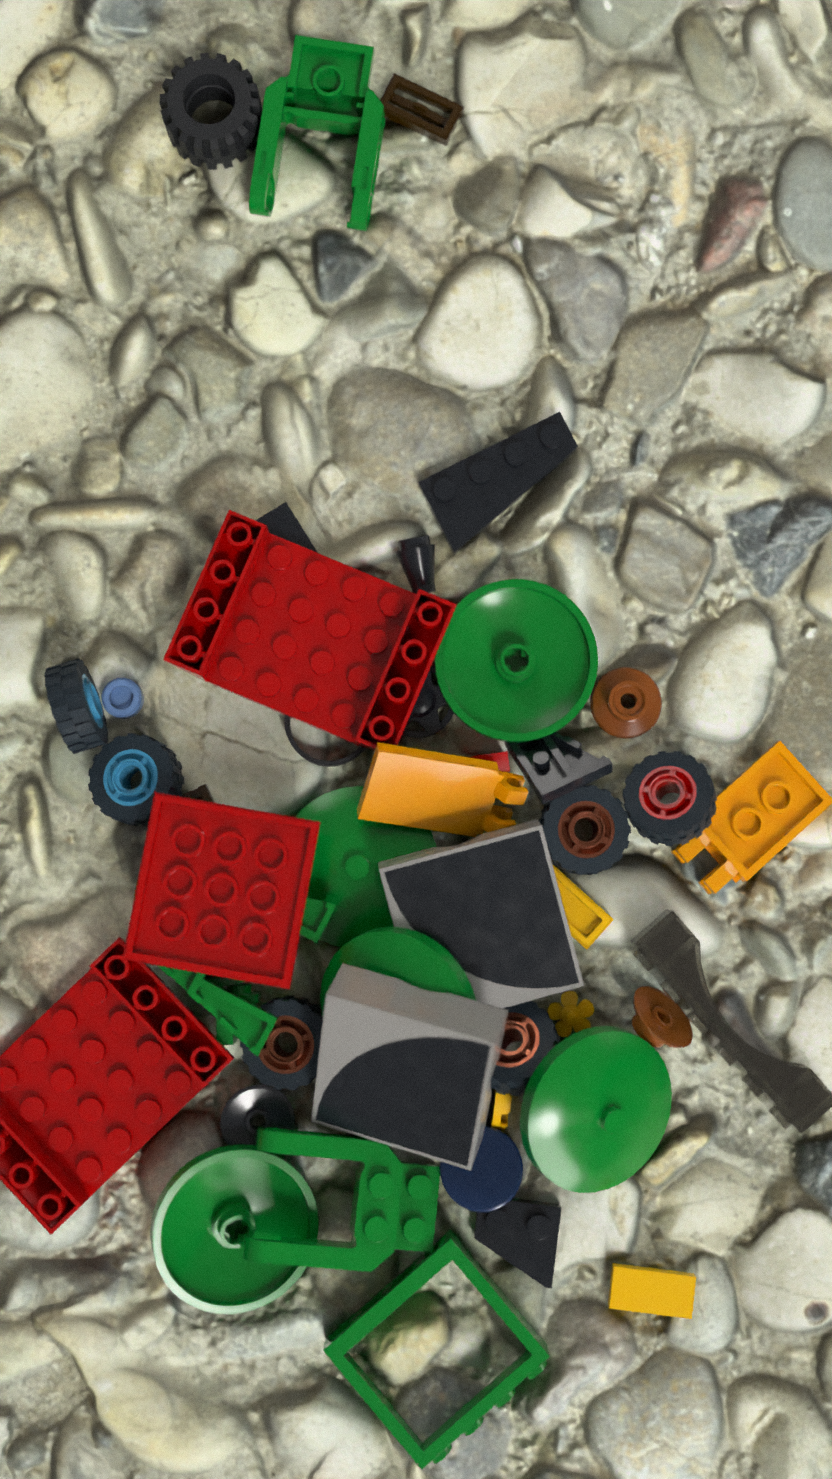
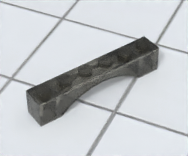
(790, 1087)

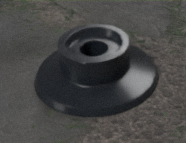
(251, 1101)

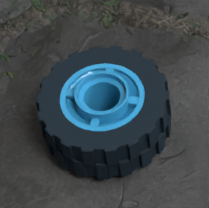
(76, 706)
(113, 773)

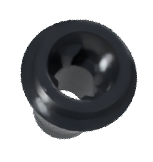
(418, 562)

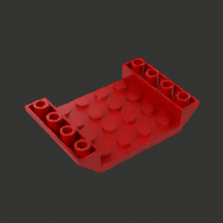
(308, 635)
(97, 1083)

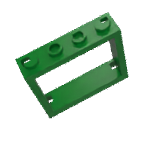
(393, 1295)

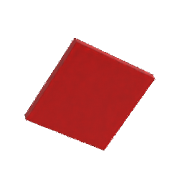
(222, 890)

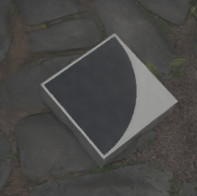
(492, 910)
(406, 1065)

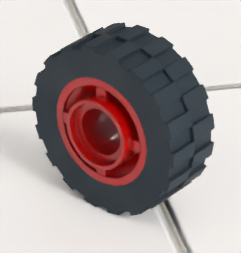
(664, 775)

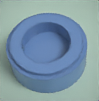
(122, 698)

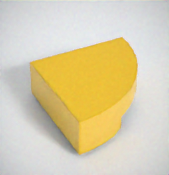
(500, 1108)

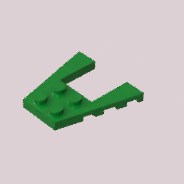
(236, 1014)

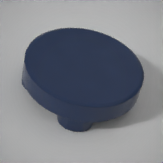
(493, 1176)

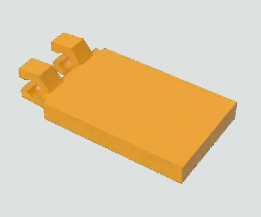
(438, 791)
(757, 817)

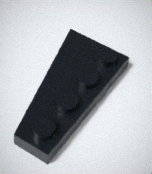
(487, 483)

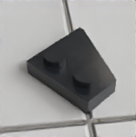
(557, 765)
(523, 1235)

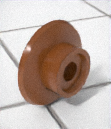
(607, 707)
(660, 1019)

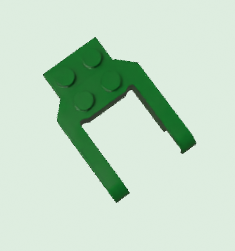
(326, 94)
(390, 1205)

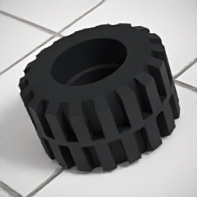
(205, 82)

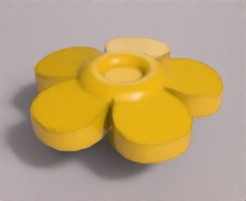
(570, 1013)

